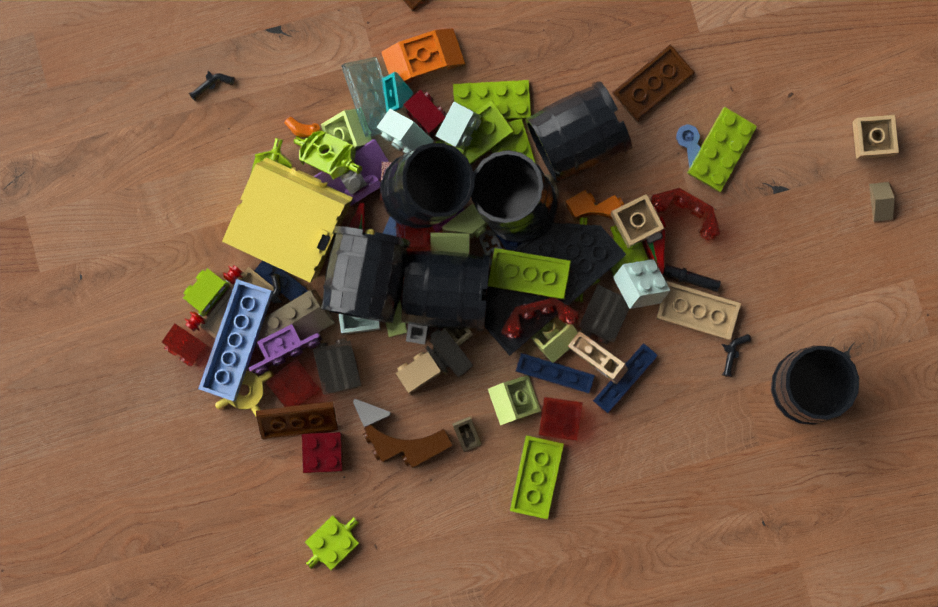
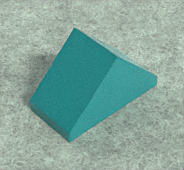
(395, 91)

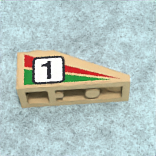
(598, 357)

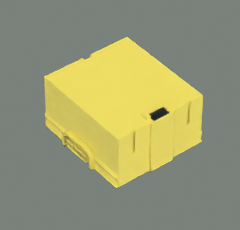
(287, 219)

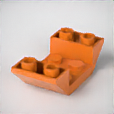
(424, 54)

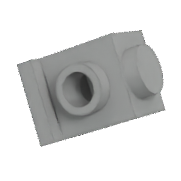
(352, 181)
(417, 333)

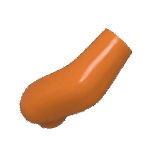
(299, 129)

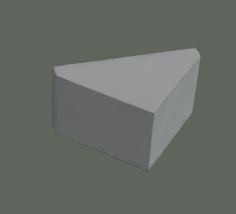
(369, 414)

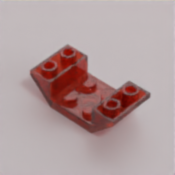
(709, 228)
(514, 324)

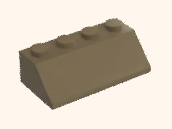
(302, 313)

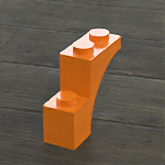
(583, 205)

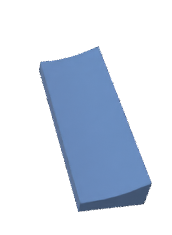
(235, 340)

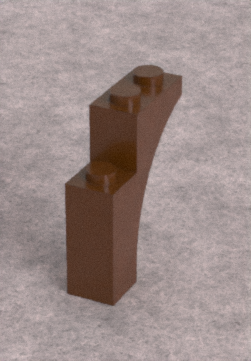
(415, 450)

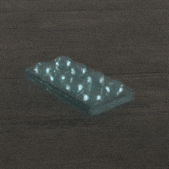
(367, 92)

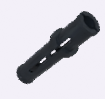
(692, 278)

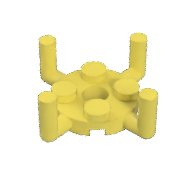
(255, 393)

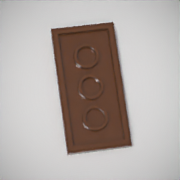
(653, 82)
(297, 420)

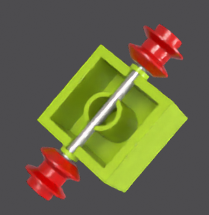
(207, 292)

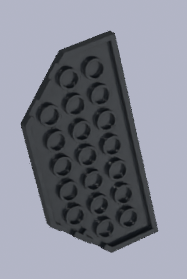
(591, 256)

